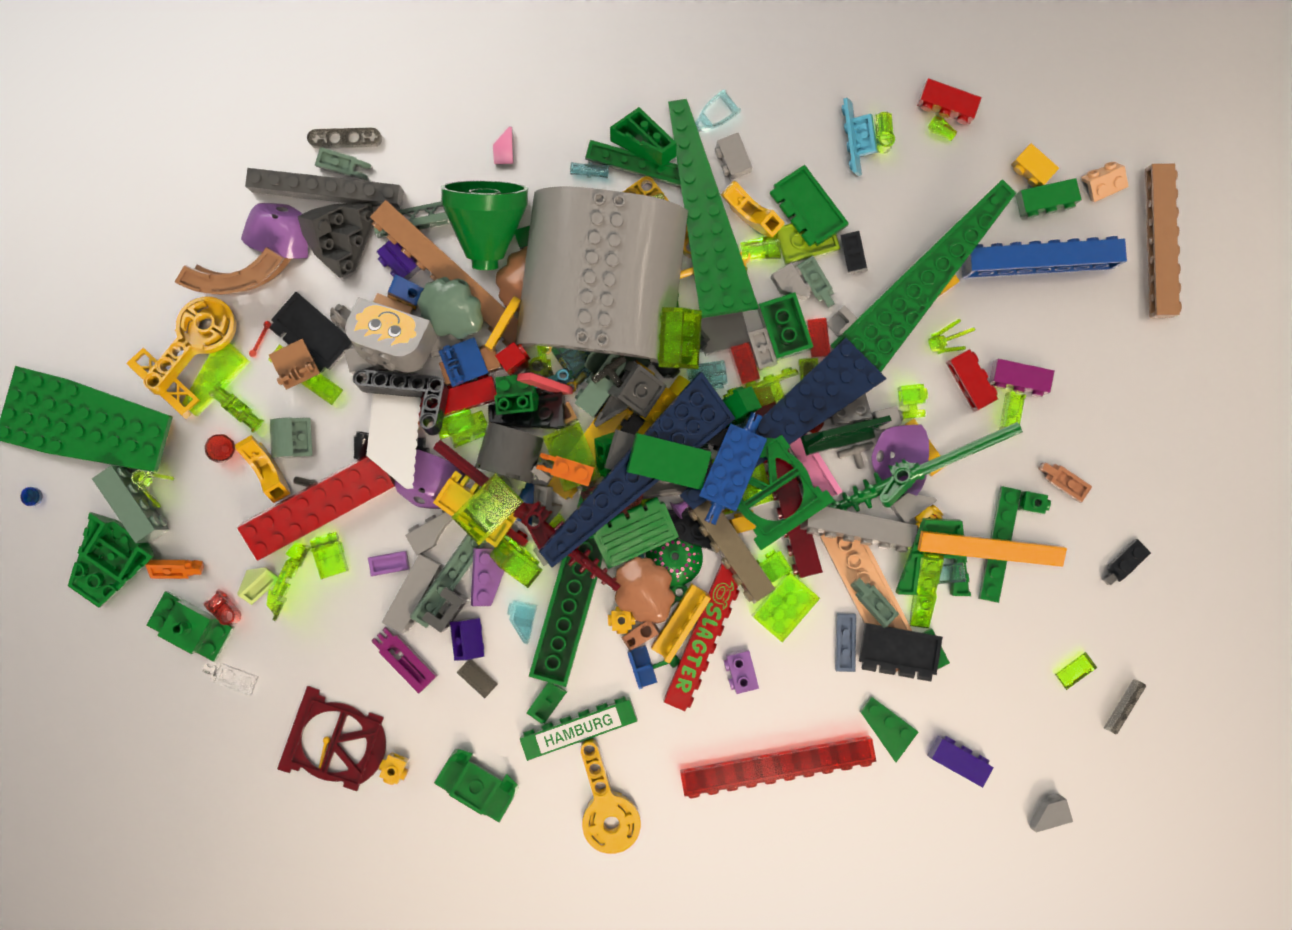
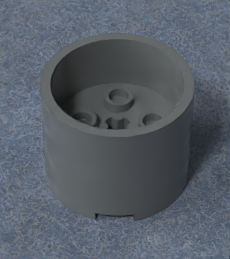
(509, 452)

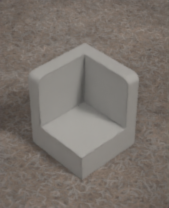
(841, 321)

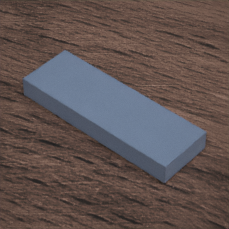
(845, 642)

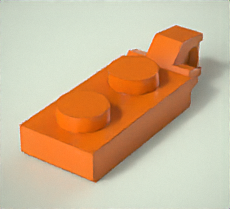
(174, 569)

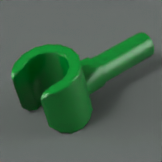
(674, 662)

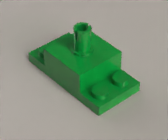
(189, 627)

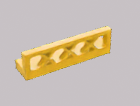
(167, 396)
(681, 622)

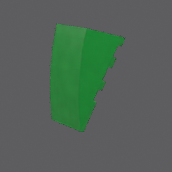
(106, 559)

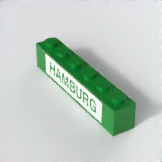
(578, 728)

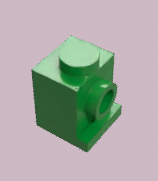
(1027, 502)

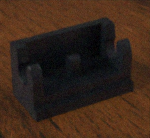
(854, 252)

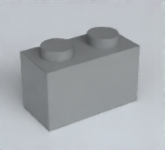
(734, 156)

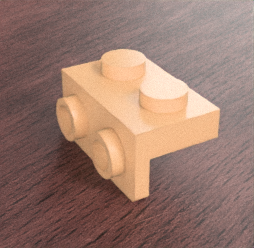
(1105, 180)

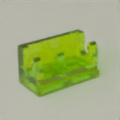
(1012, 409)
(467, 429)

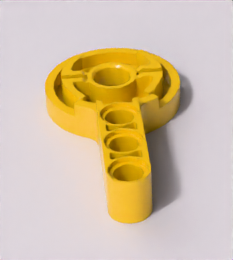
(193, 341)
(605, 805)

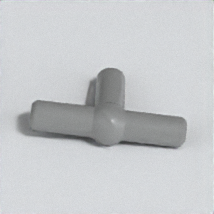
(856, 451)

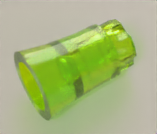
(762, 248)

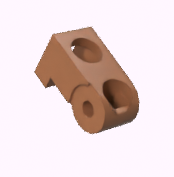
(640, 634)

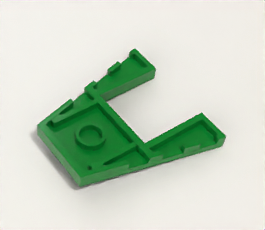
(909, 578)

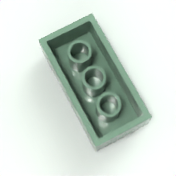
(130, 505)

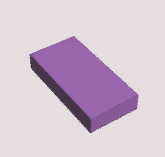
(388, 563)

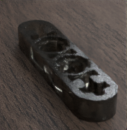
(344, 137)

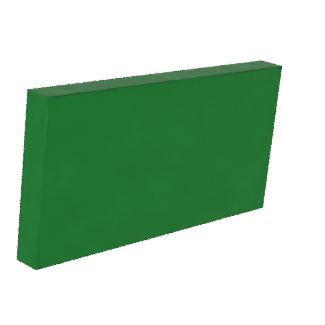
(668, 461)

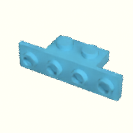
(860, 135)

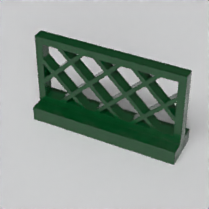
(842, 435)

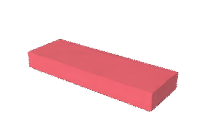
(545, 383)

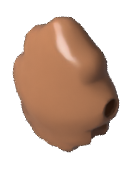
(511, 276)
(644, 590)

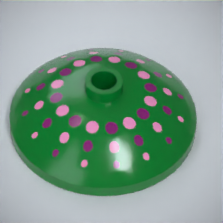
(685, 567)

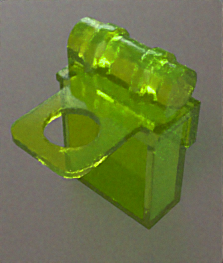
(329, 555)

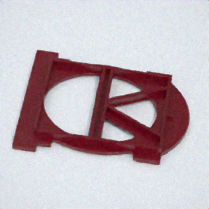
(372, 729)

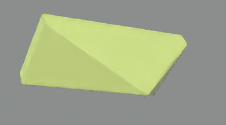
(256, 583)

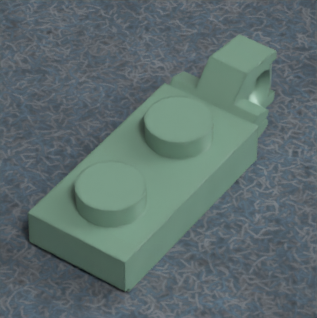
(817, 280)
(874, 602)

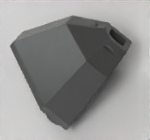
(338, 234)

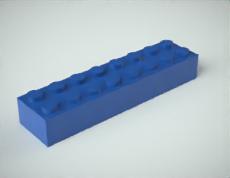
(1045, 257)

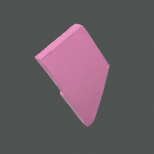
(503, 148)

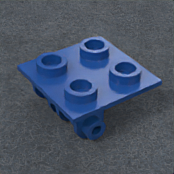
(463, 361)

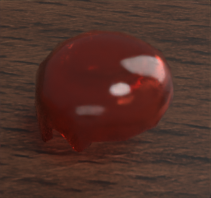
(219, 448)

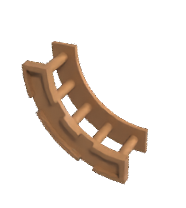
(256, 274)

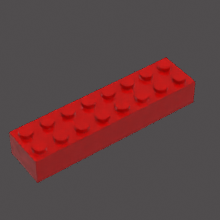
(314, 506)

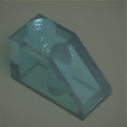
(522, 618)

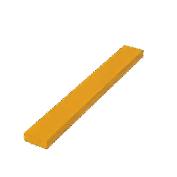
(991, 548)

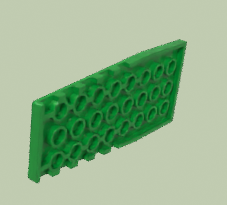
(81, 422)

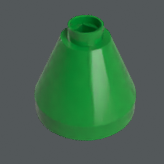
(484, 217)

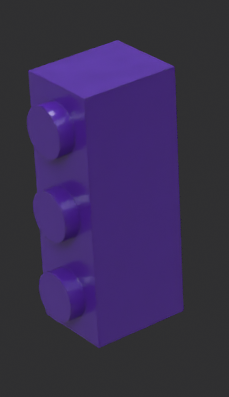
(961, 760)

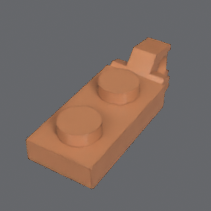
(1066, 481)

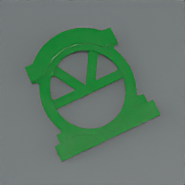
(812, 502)

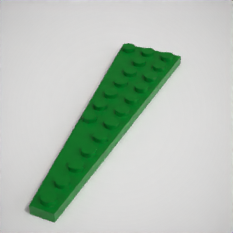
(716, 259)

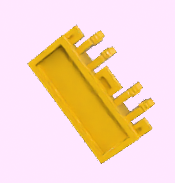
(456, 494)

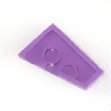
(485, 577)

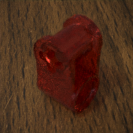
(220, 605)

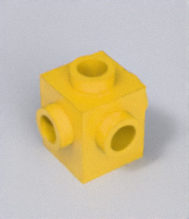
(621, 628)
(395, 762)

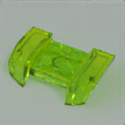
(276, 598)

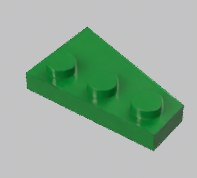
(888, 727)

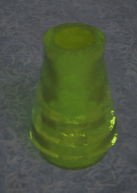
(942, 128)

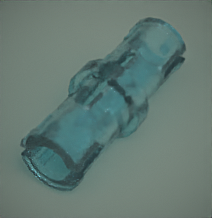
(589, 170)

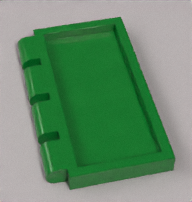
(810, 205)
(635, 534)

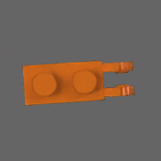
(568, 469)

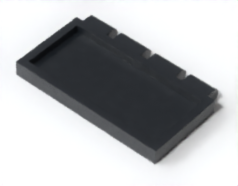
(321, 336)
(900, 649)

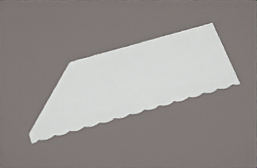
(395, 433)

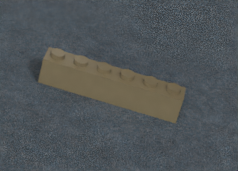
(734, 554)

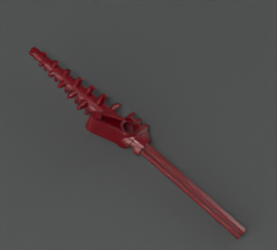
(540, 533)

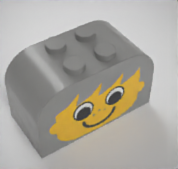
(390, 336)

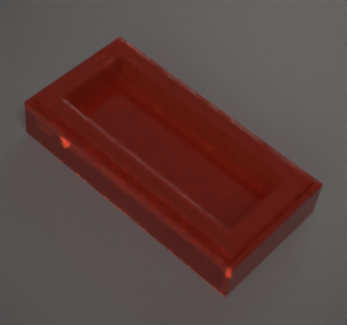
(819, 335)

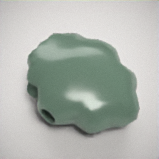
(451, 308)

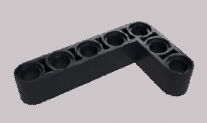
(408, 389)

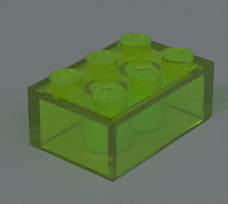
(680, 338)
(571, 445)
(785, 607)

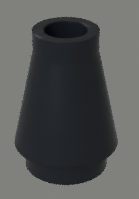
(360, 444)

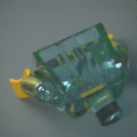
(573, 362)

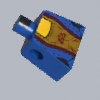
(401, 290)

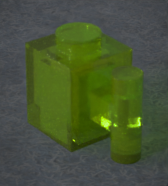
(912, 396)

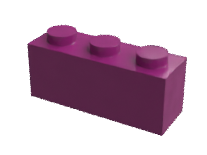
(1021, 377)

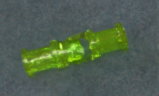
(234, 405)

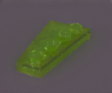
(219, 368)

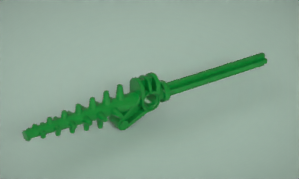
(892, 488)

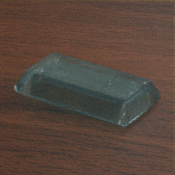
(952, 573)

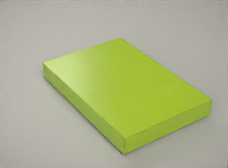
(796, 249)

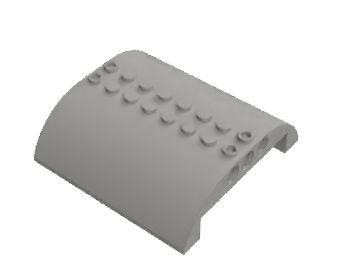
(600, 270)

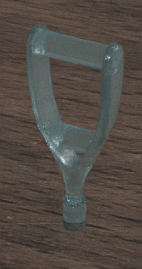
(706, 122)

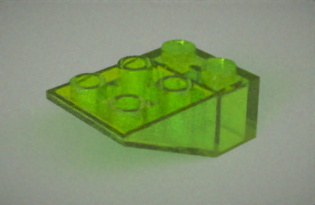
(487, 509)

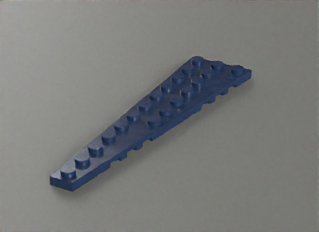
(822, 393)
(689, 420)

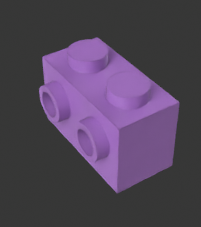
(741, 671)

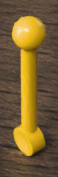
(326, 740)

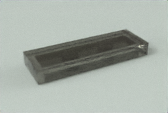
(1125, 706)

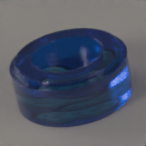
(31, 496)

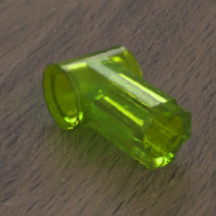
(884, 131)

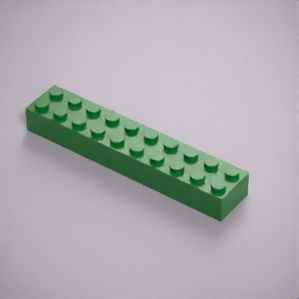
(565, 618)

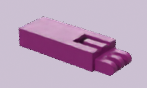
(410, 665)

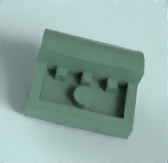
(290, 437)

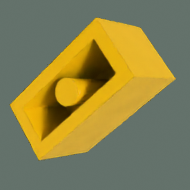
(1034, 166)

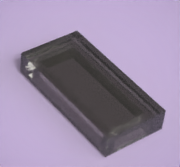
(477, 678)

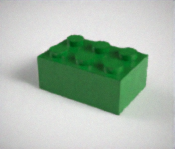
(785, 326)

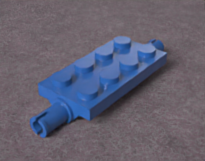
(733, 468)

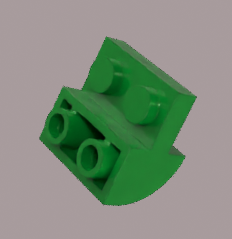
(514, 396)

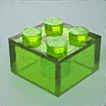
(516, 562)

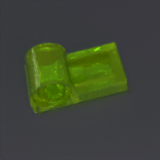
(543, 359)

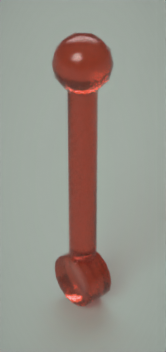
(252, 353)

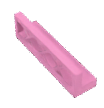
(816, 468)

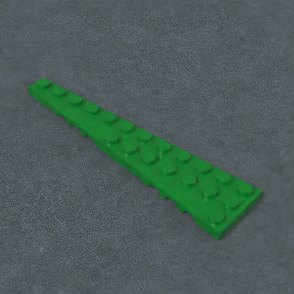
(899, 310)

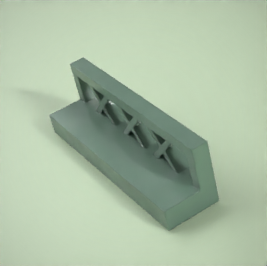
(424, 222)

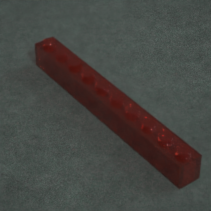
(777, 766)

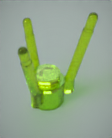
(937, 343)
(144, 479)

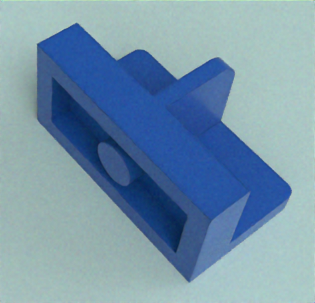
(642, 666)

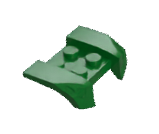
(476, 786)

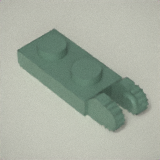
(340, 163)

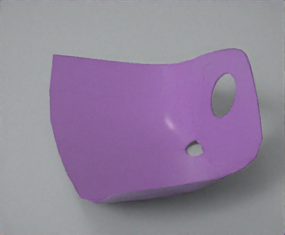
(278, 234)
(906, 442)
(431, 475)

